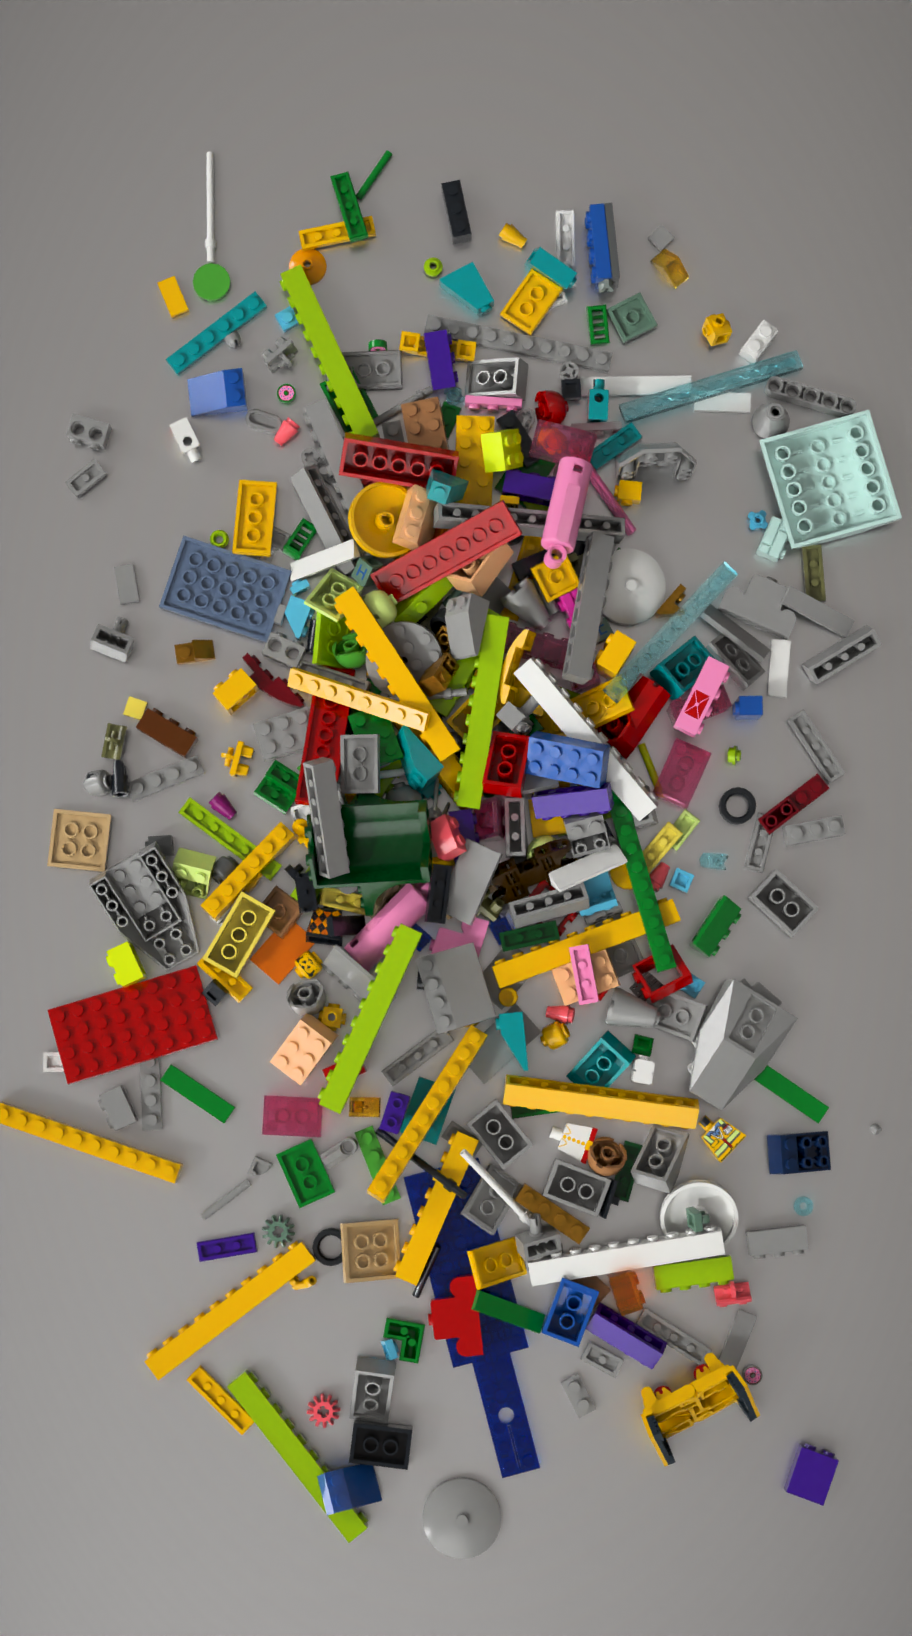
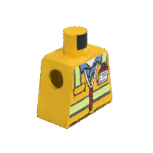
(720, 1137)

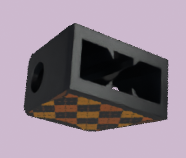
(317, 929)

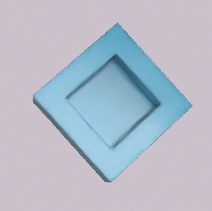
(286, 319)
(299, 587)
(681, 880)
(694, 988)
(390, 1349)

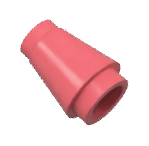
(286, 431)
(659, 876)
(561, 1013)

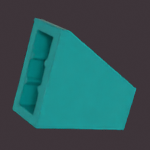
(551, 268)
(468, 288)
(445, 487)

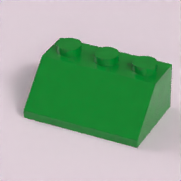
(716, 927)

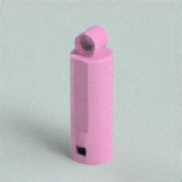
(565, 510)
(403, 908)

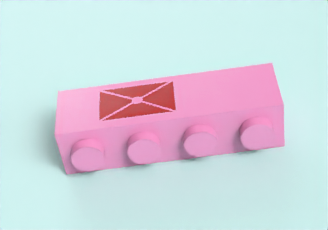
(701, 696)

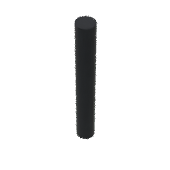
(426, 1271)

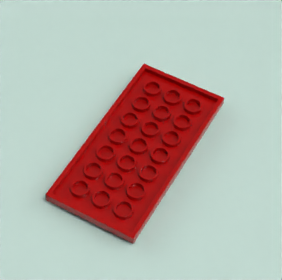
(132, 1025)

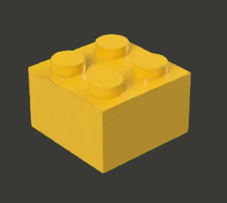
(235, 690)

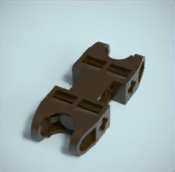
(529, 871)

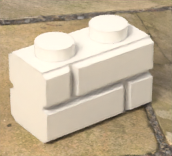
(758, 342)
(642, 1070)

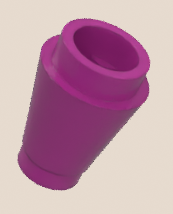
(222, 805)

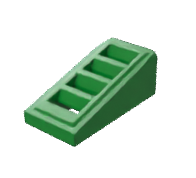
(589, 309)
(294, 550)

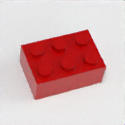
(506, 765)

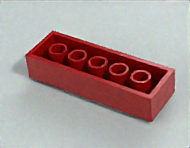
(393, 460)

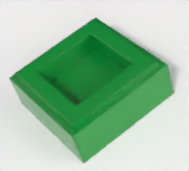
(642, 1045)

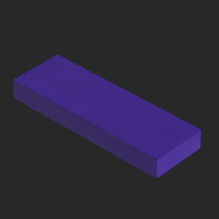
(227, 1247)

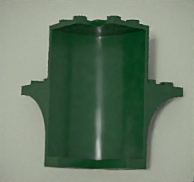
(384, 846)

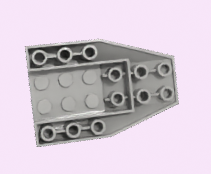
(655, 453)
(148, 906)
(736, 1042)

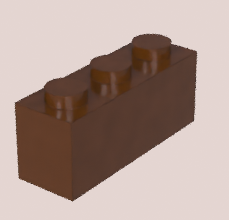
(167, 732)

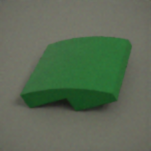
(278, 787)

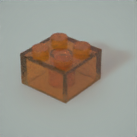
(625, 1291)

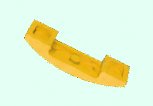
(415, 344)
(511, 663)

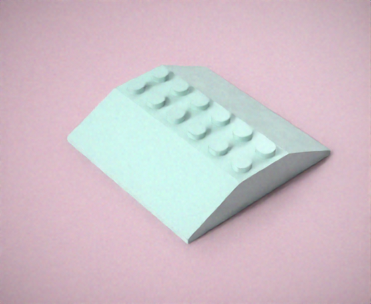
(830, 480)

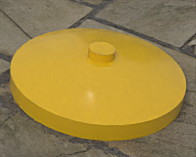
(375, 518)

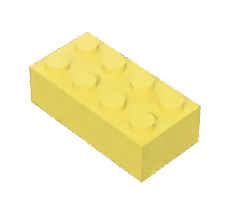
(239, 934)

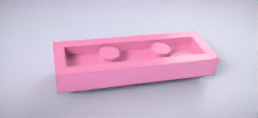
(493, 403)
(584, 974)

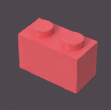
(447, 837)

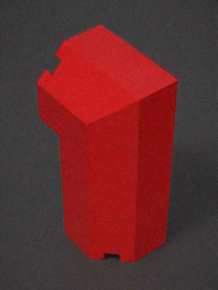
(630, 728)

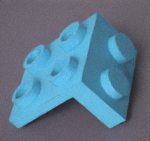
(600, 894)

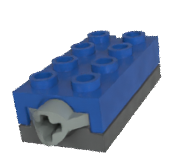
(603, 246)

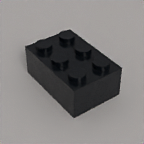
(380, 1444)

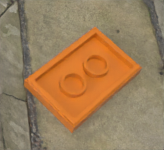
(278, 955)

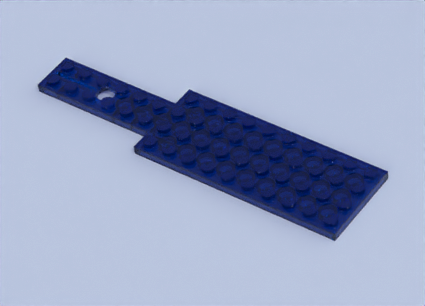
(495, 1368)

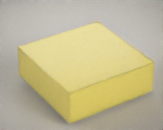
(135, 708)

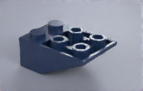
(798, 1152)

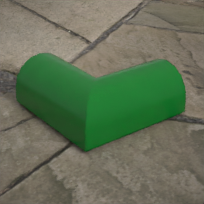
(409, 1333)

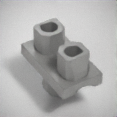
(281, 356)

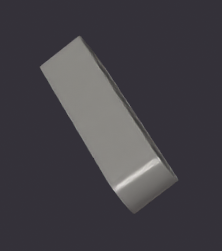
(801, 400)

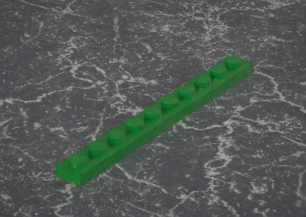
(642, 886)

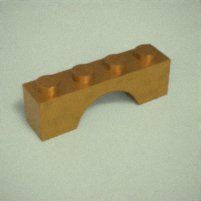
(552, 1213)

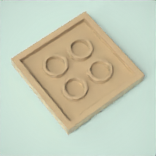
(79, 840)
(369, 1250)

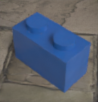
(748, 708)

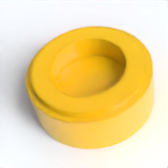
(508, 997)

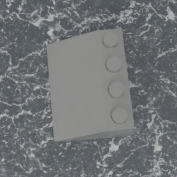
(349, 972)
(455, 988)

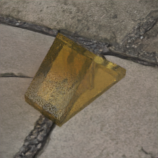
(670, 267)
(364, 1107)

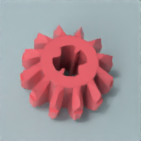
(319, 1415)

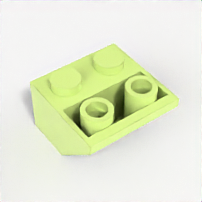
(194, 871)

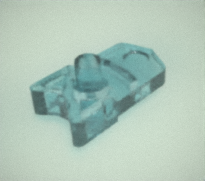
(713, 861)

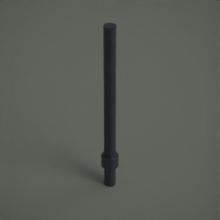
(449, 1184)

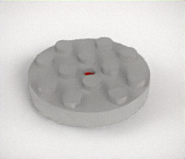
(412, 642)

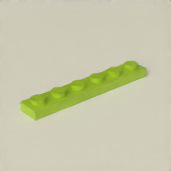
(224, 834)

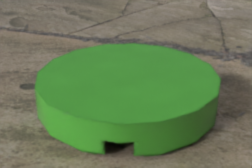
(211, 282)

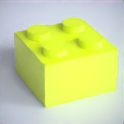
(502, 450)
(126, 964)

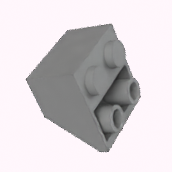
(586, 834)

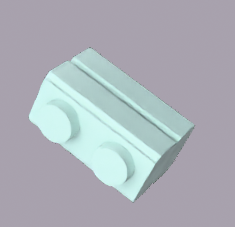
(773, 540)

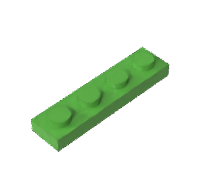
(374, 1156)

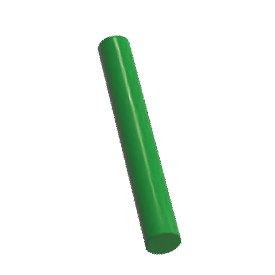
(374, 174)

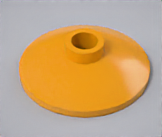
(318, 266)

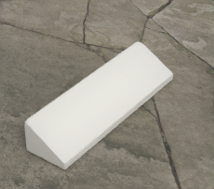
(324, 560)
(587, 868)

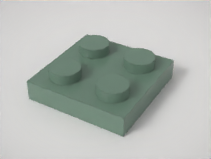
(631, 317)

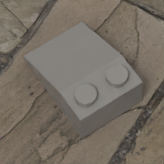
(497, 378)
(465, 624)
(660, 1158)
(372, 1389)

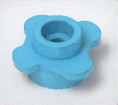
(757, 525)

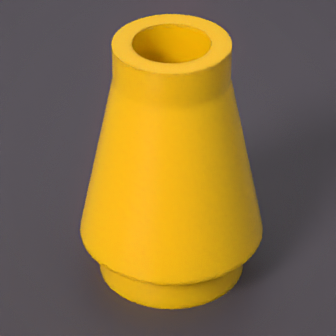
(512, 235)

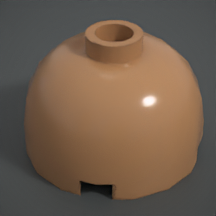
(606, 1157)

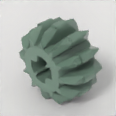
(284, 1235)

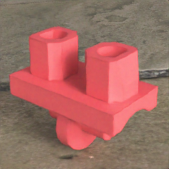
(732, 1294)

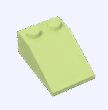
(327, 590)

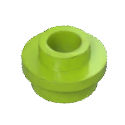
(433, 272)
(219, 533)
(734, 755)

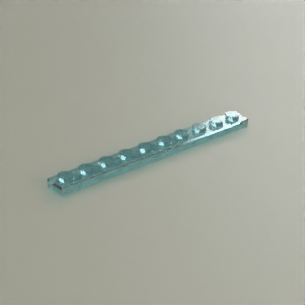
(710, 387)
(670, 632)

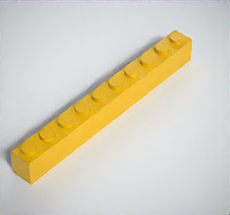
(394, 670)
(557, 952)
(600, 1102)
(427, 1114)
(89, 1142)
(230, 1310)

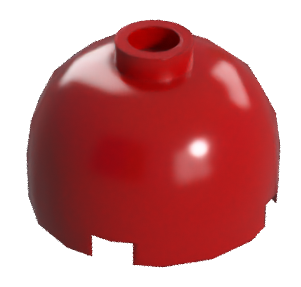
(551, 406)

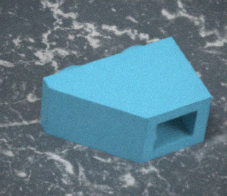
(298, 616)

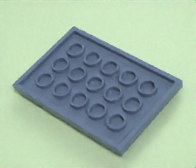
(225, 589)

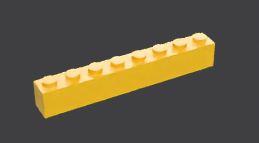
(435, 1211)

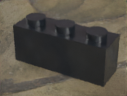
(456, 211)

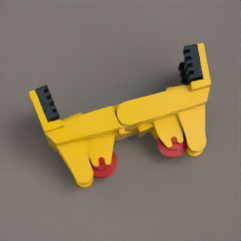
(713, 1390)

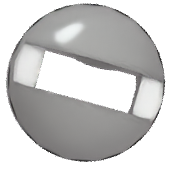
(233, 338)

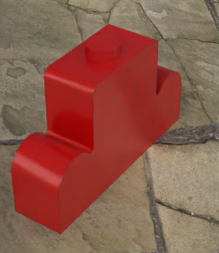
(455, 1318)

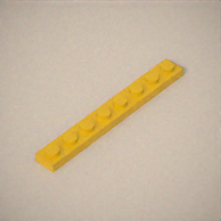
(359, 699)

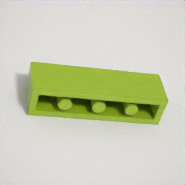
(693, 1272)

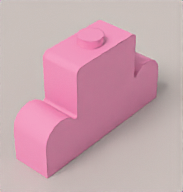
(450, 939)

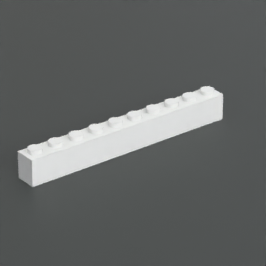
(575, 725)
(627, 1255)

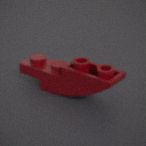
(275, 689)
(793, 804)

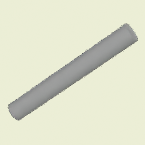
(225, 1199)

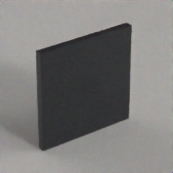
(609, 1199)

